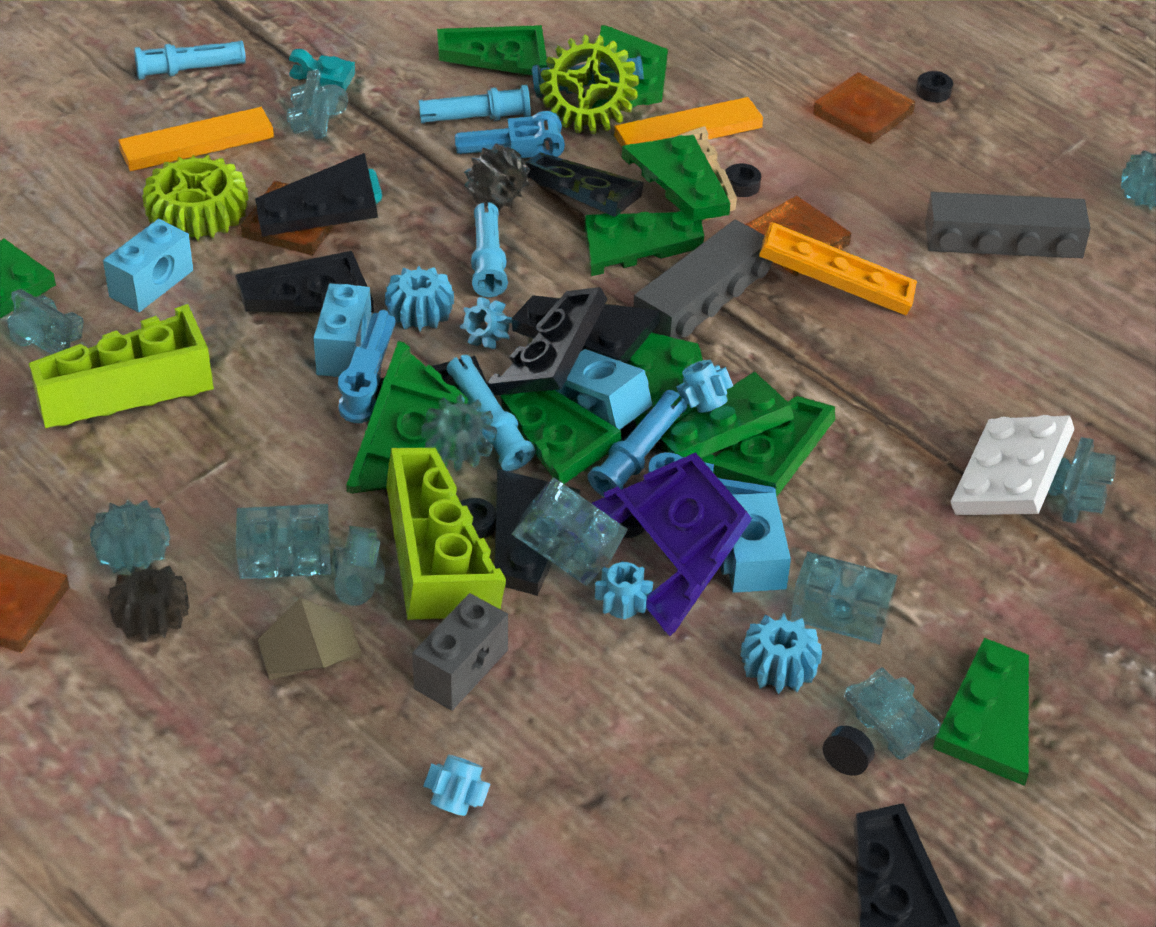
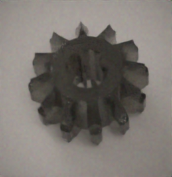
(497, 176)
(148, 601)

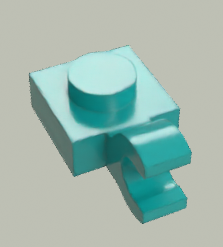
(332, 69)

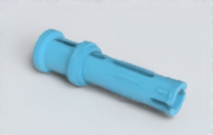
(173, 59)
(493, 104)
(488, 258)
(509, 443)

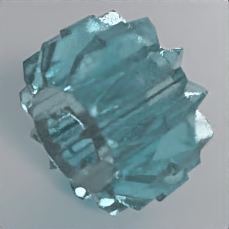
(1140, 179)
(470, 442)
(129, 536)

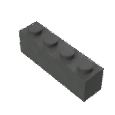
(1007, 225)
(705, 280)

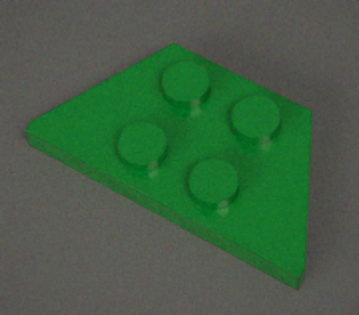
(654, 65)
(663, 364)
(398, 417)

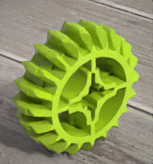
(562, 75)
(196, 196)

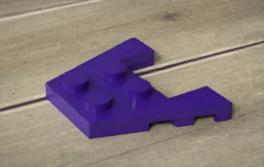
(691, 522)

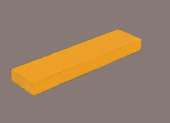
(719, 119)
(195, 138)
(838, 268)

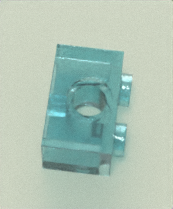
(843, 597)

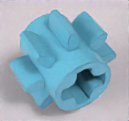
(475, 323)
(705, 386)
(623, 590)
(456, 785)

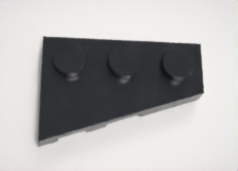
(584, 183)
(319, 200)
(299, 284)
(614, 335)
(553, 352)
(519, 563)
(896, 874)

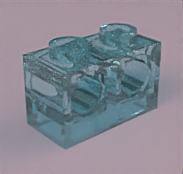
(570, 531)
(283, 541)

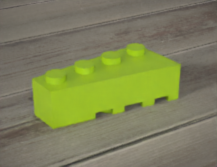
(123, 371)
(435, 538)

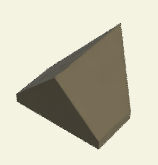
(307, 640)

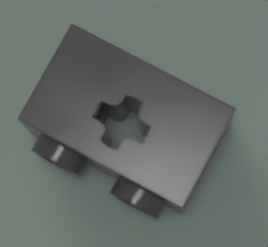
(460, 651)

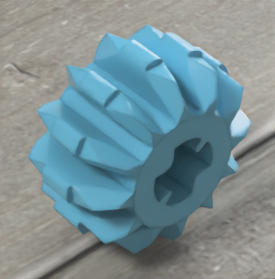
(419, 298)
(781, 653)

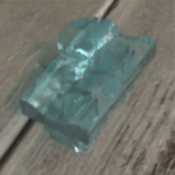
(314, 105)
(40, 323)
(1075, 478)
(358, 566)
(893, 711)

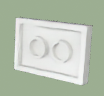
(1013, 466)

